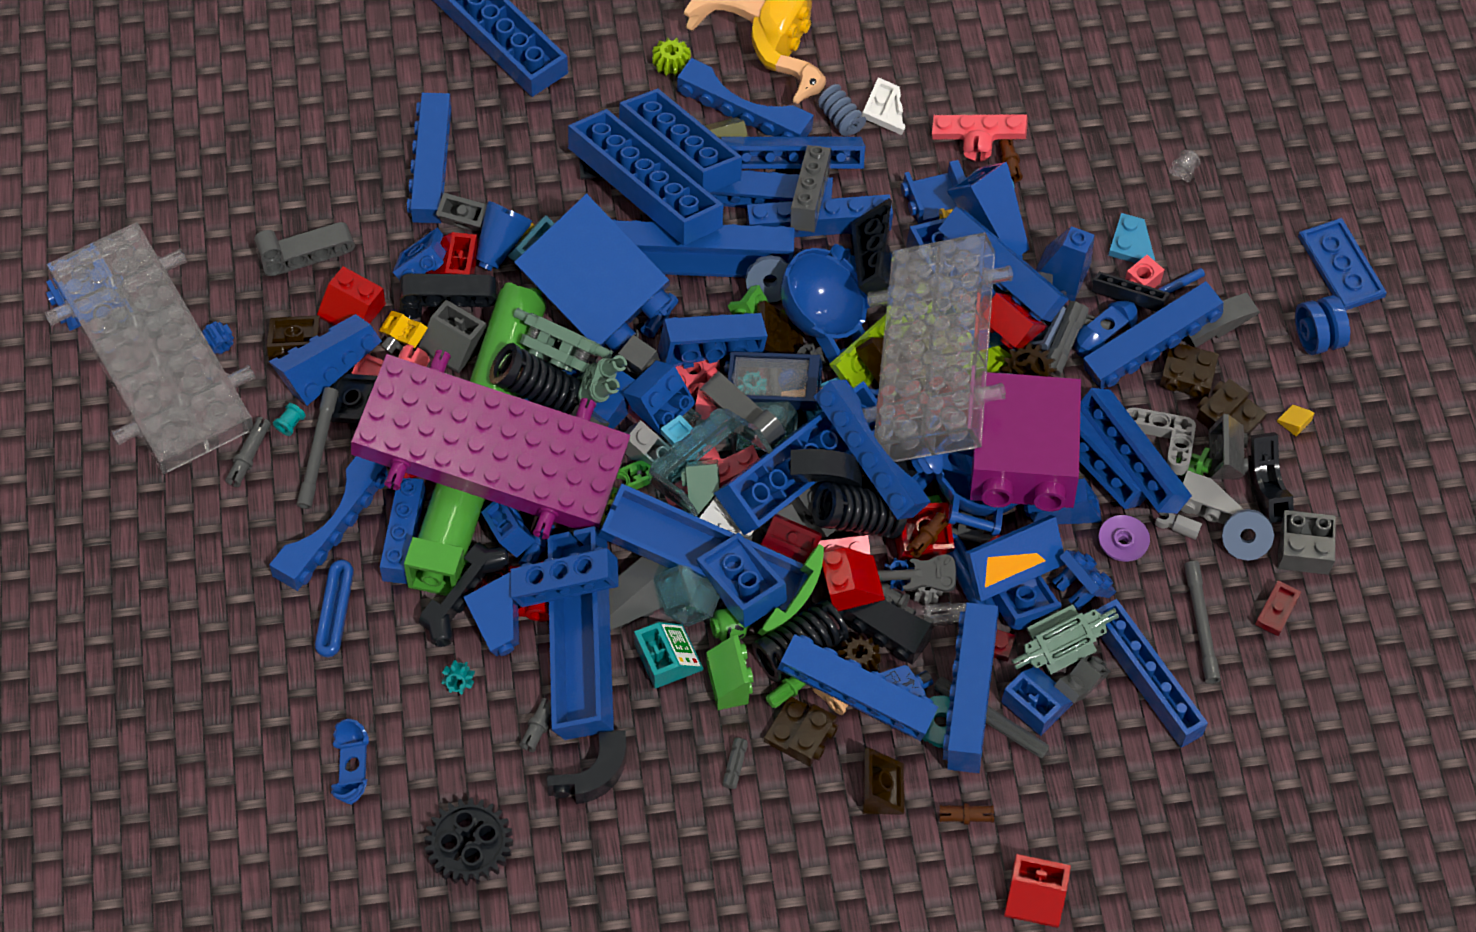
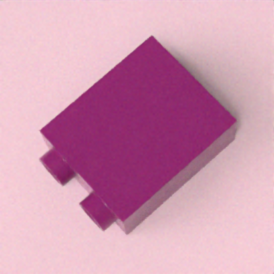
(1029, 443)

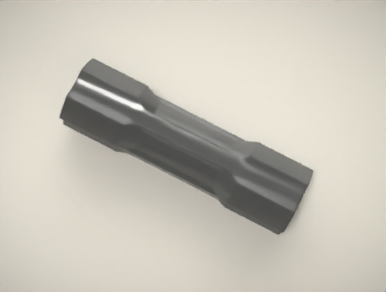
(1066, 335)

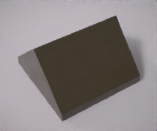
(882, 784)

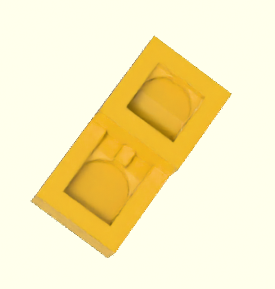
(403, 329)

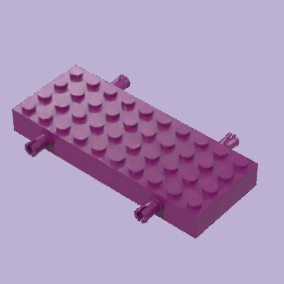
(490, 444)

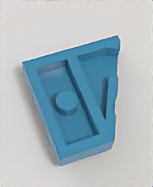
(1131, 240)

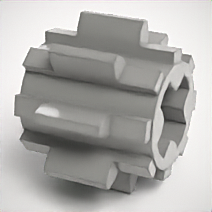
(926, 597)

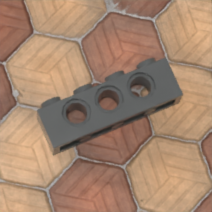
(810, 188)

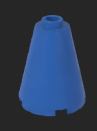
(499, 235)

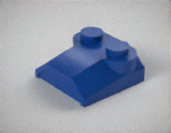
(1026, 603)

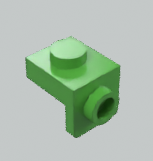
(749, 301)
(1198, 463)

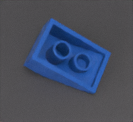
(743, 579)

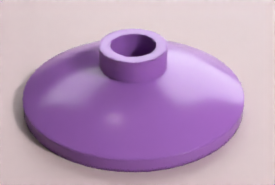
(1127, 529)

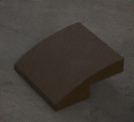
(782, 334)

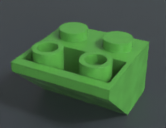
(729, 673)

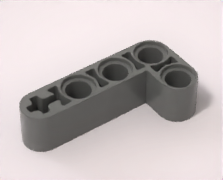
(302, 249)
(727, 396)

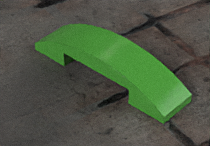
(812, 568)

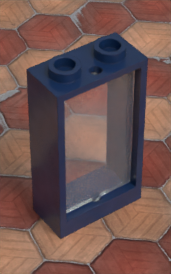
(777, 377)

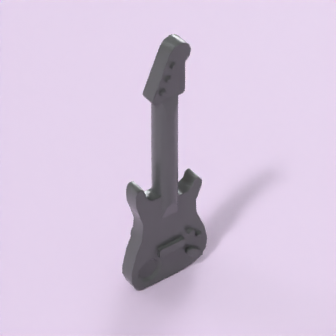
(935, 573)

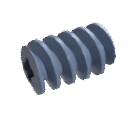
(841, 110)

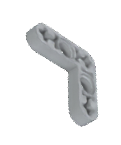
(1175, 434)

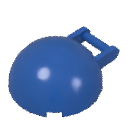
(824, 299)
(957, 492)

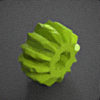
(670, 56)

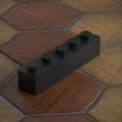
(1130, 291)

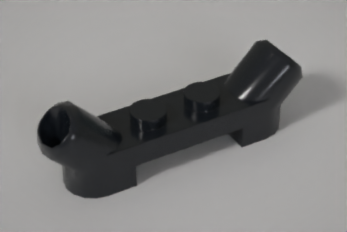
(479, 563)

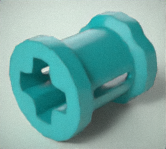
(289, 419)

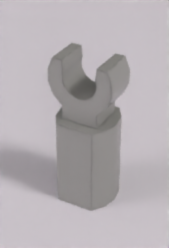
(1179, 524)

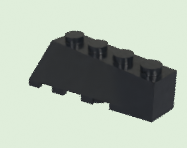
(873, 248)
(891, 627)

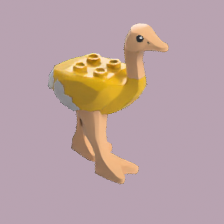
(774, 35)

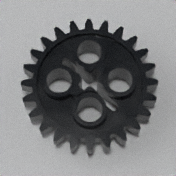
(448, 830)

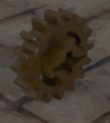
(1033, 359)

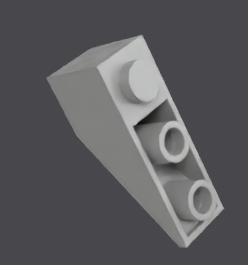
(646, 445)
(1208, 499)

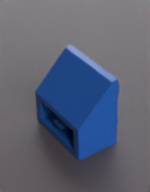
(659, 395)
(1035, 699)

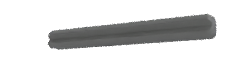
(1003, 724)

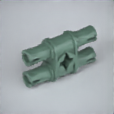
(599, 379)

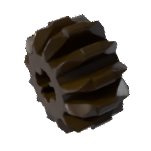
(860, 647)

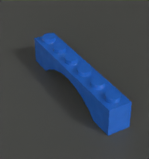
(701, 84)
(895, 486)
(299, 559)

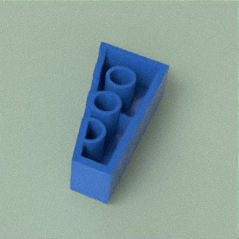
(710, 338)
(325, 358)

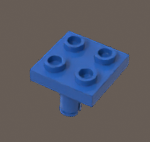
(1083, 567)

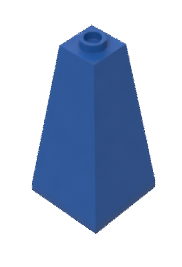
(993, 202)
(1068, 260)

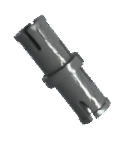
(537, 726)

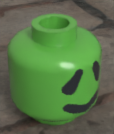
(726, 625)

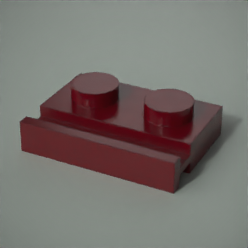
(790, 538)

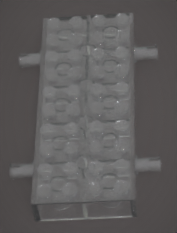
(150, 347)
(936, 348)

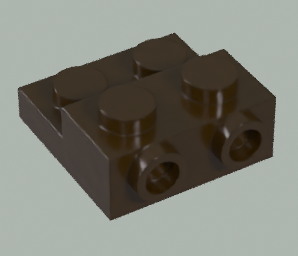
(289, 333)
(1189, 370)
(1231, 400)
(802, 731)

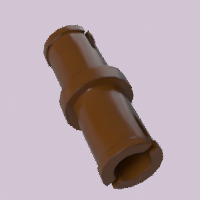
(1011, 158)
(927, 535)
(966, 813)

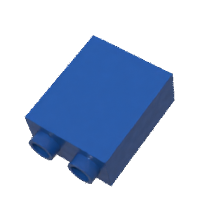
(595, 275)

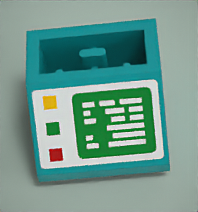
(666, 653)

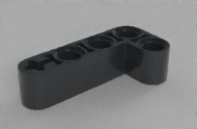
(434, 289)

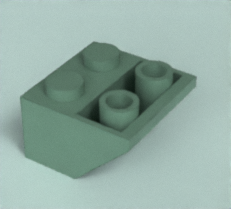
(701, 481)

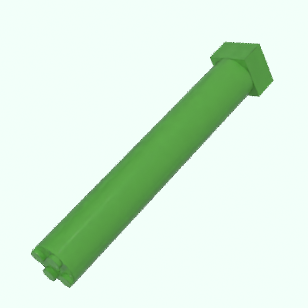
(438, 554)

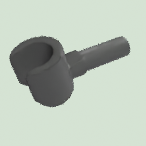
(391, 344)

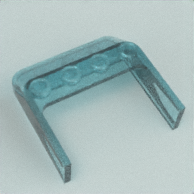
(696, 445)

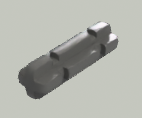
(735, 763)

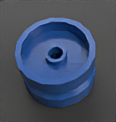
(1322, 325)

